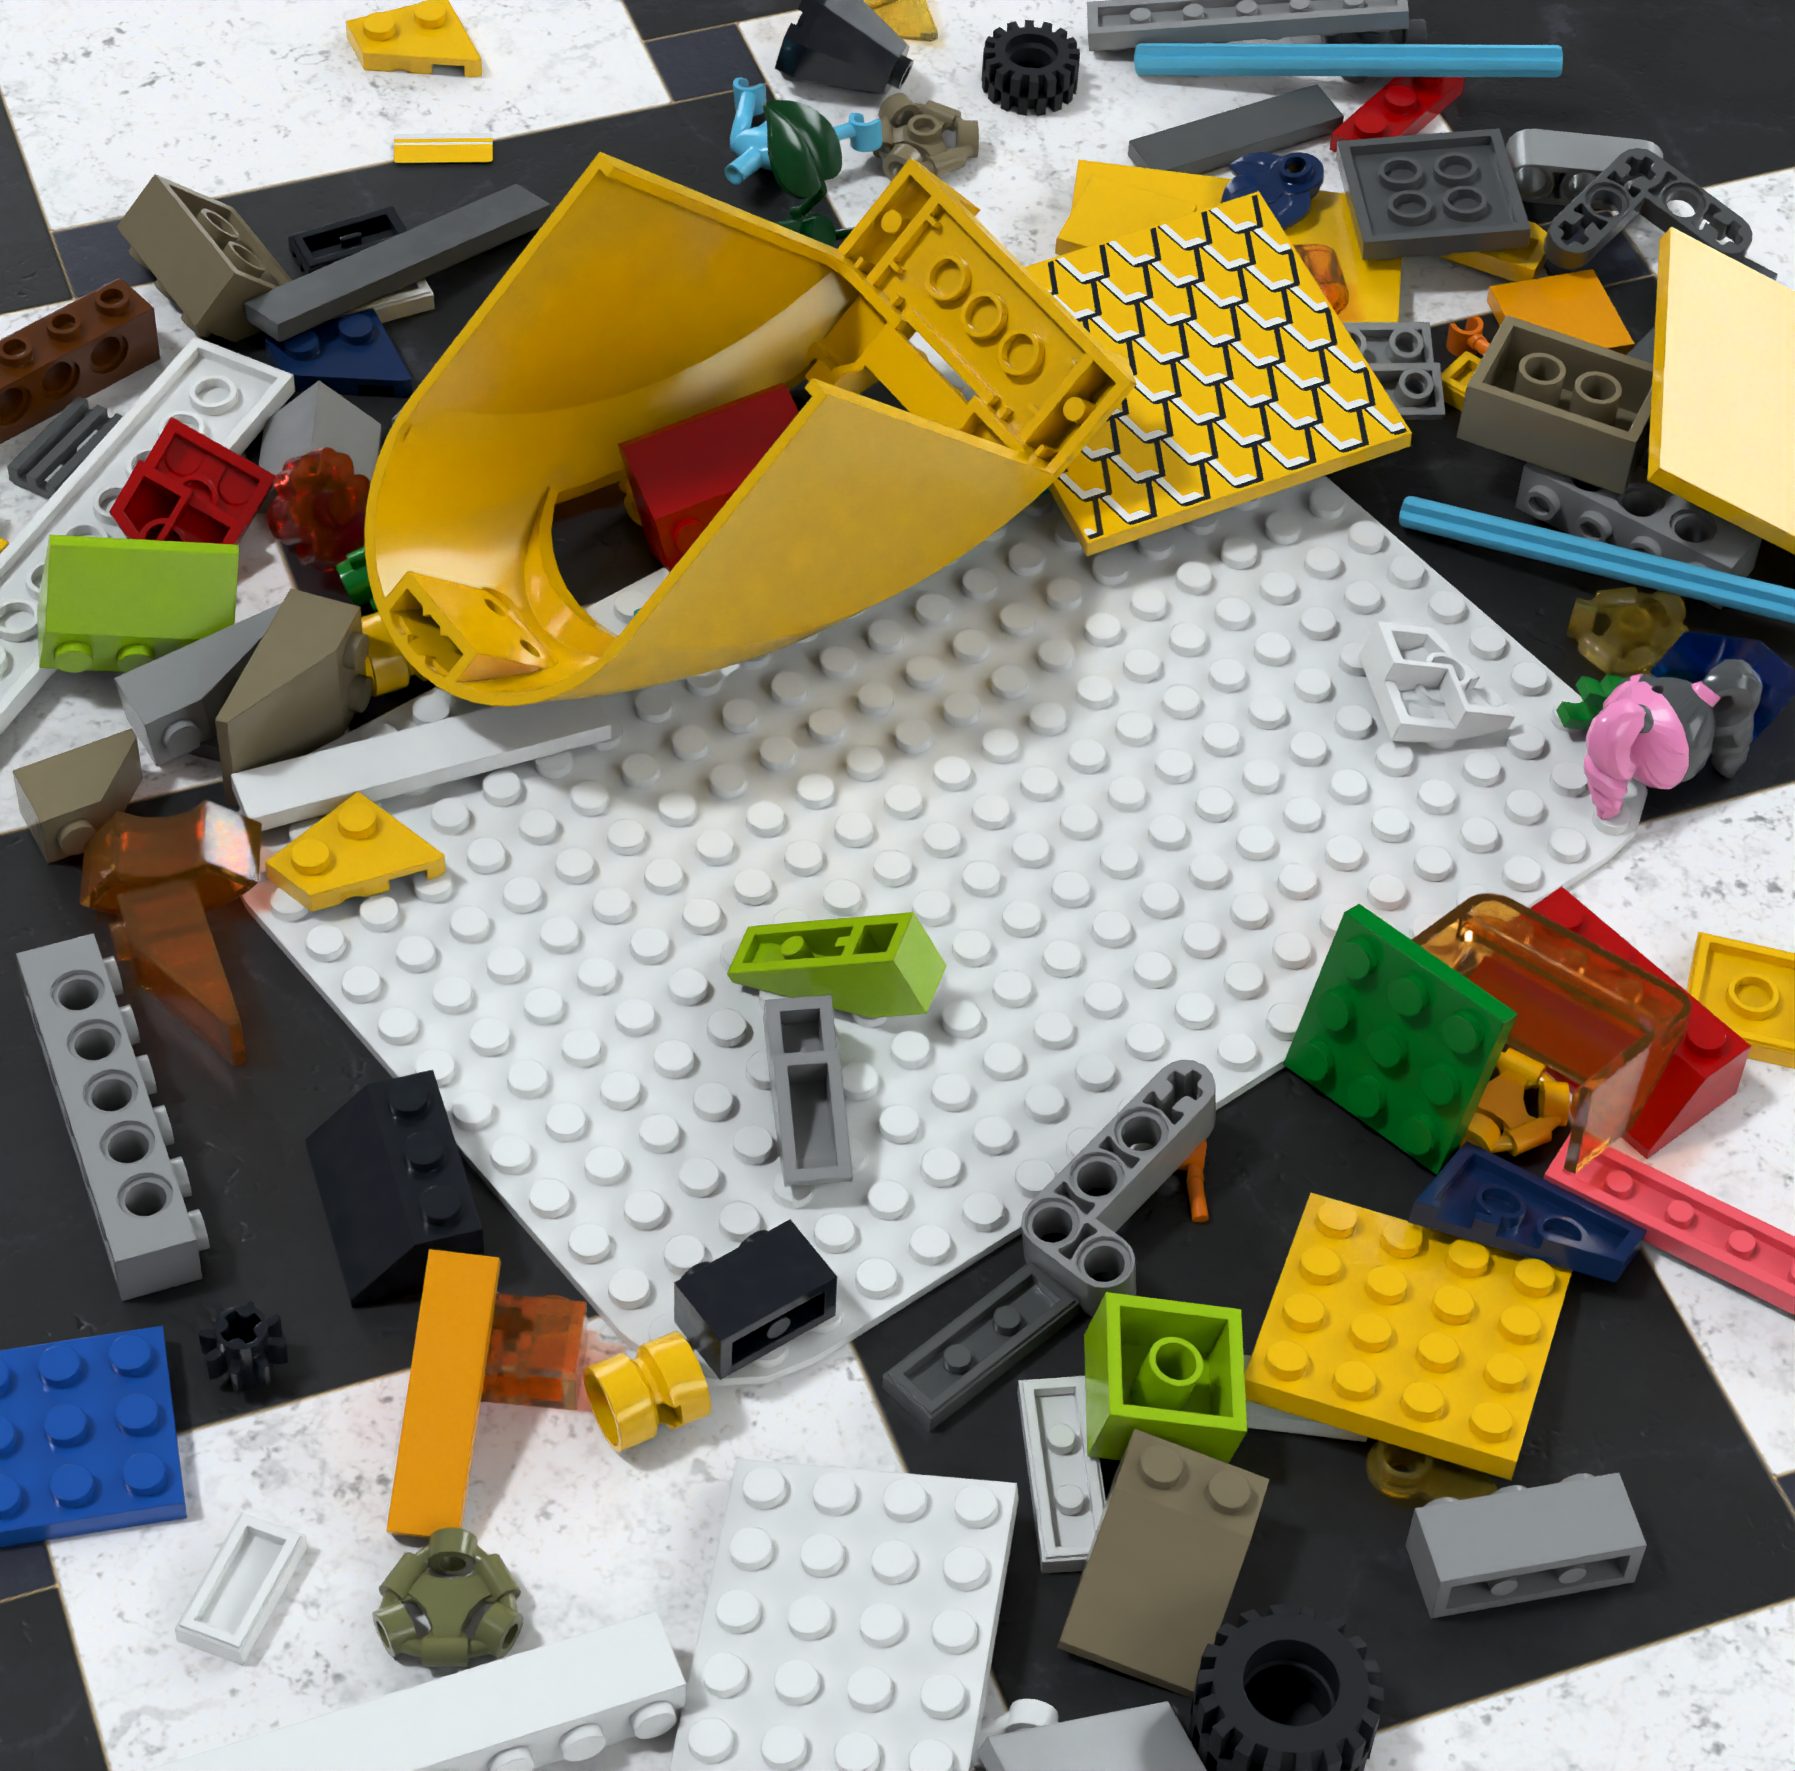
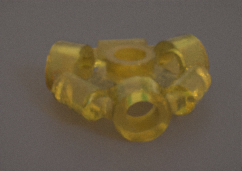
(1640, 632)

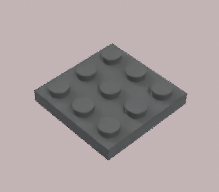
(1432, 194)

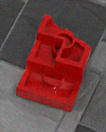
(191, 491)

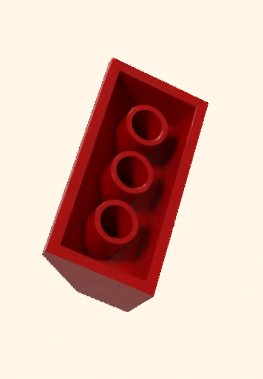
(1705, 1063)

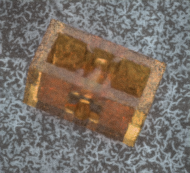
(536, 1351)

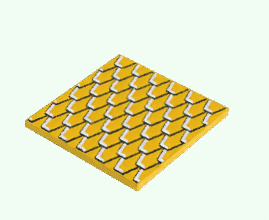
(1233, 368)

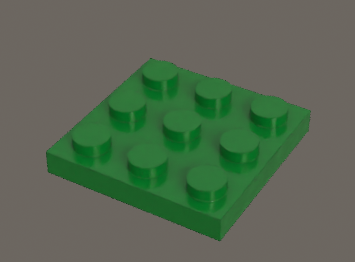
(1399, 1038)

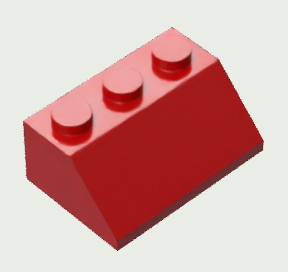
(696, 465)

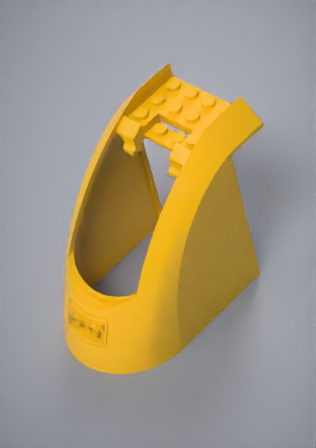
(671, 304)

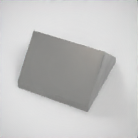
(318, 421)

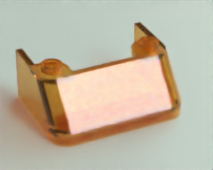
(1575, 1008)

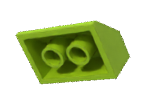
(130, 600)

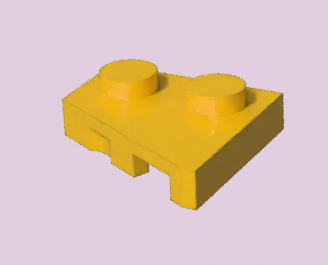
(413, 39)
(350, 856)

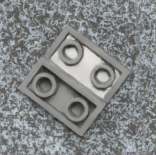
(1403, 364)

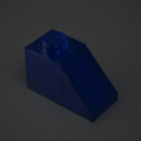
(1698, 653)

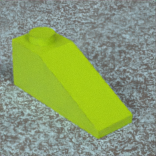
(865, 963)

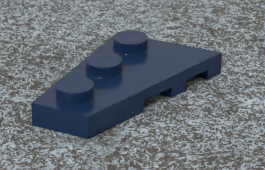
(1523, 1214)

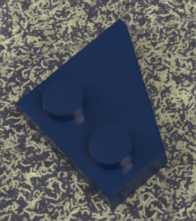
(342, 356)

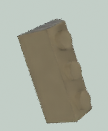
(200, 257)

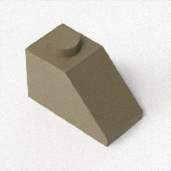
(77, 792)

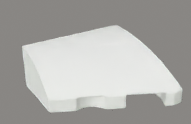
(1425, 688)

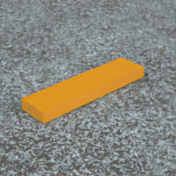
(443, 1393)

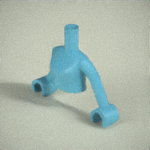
(751, 143)

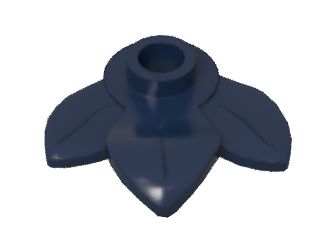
(1283, 181)

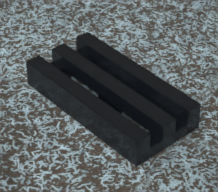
(343, 238)

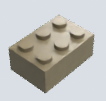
(1560, 404)

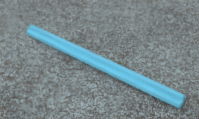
(1348, 60)
(1599, 558)

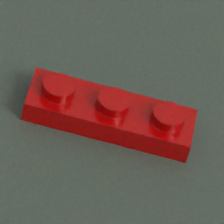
(1400, 108)

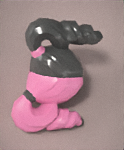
(1668, 729)

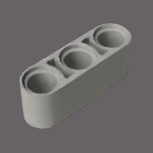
(1560, 164)

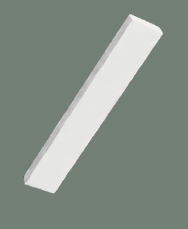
(417, 758)

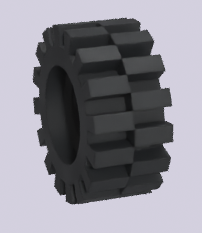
(1052, 74)

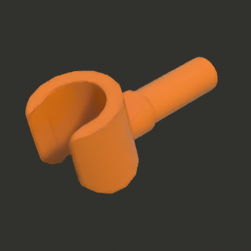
(1469, 340)
(1194, 1166)

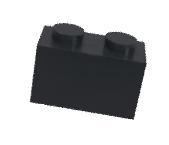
(754, 1298)

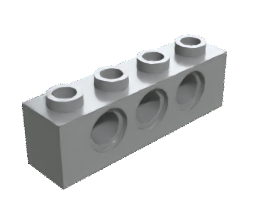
(1638, 520)

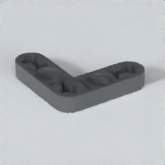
(1648, 198)

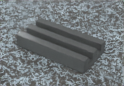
(59, 445)

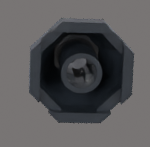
(844, 48)

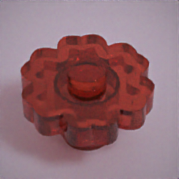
(320, 508)

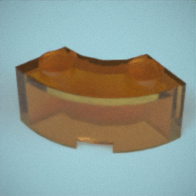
(143, 852)

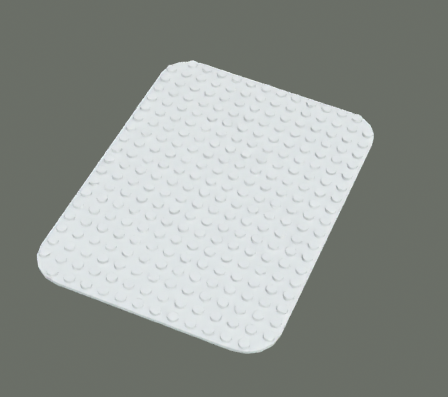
(1085, 775)

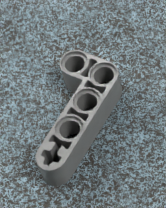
(1169, 1113)

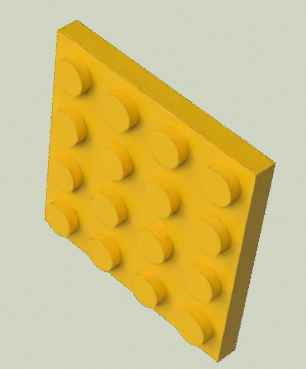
(1407, 1336)

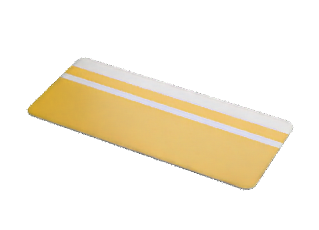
(443, 148)

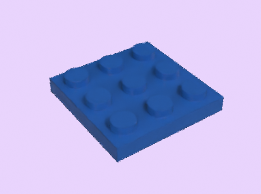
(87, 1437)

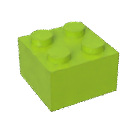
(1165, 1373)

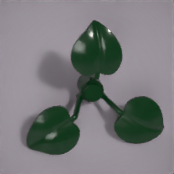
(802, 157)

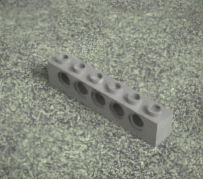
(111, 1117)

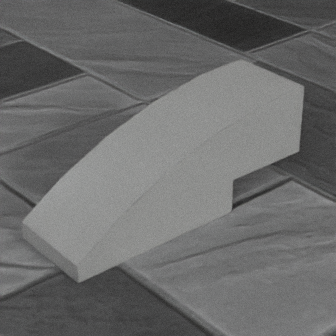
(807, 1090)

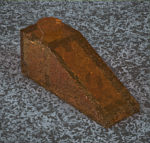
(178, 962)

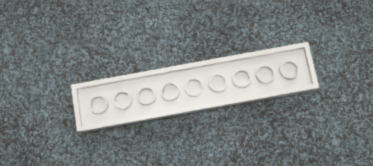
(203, 388)

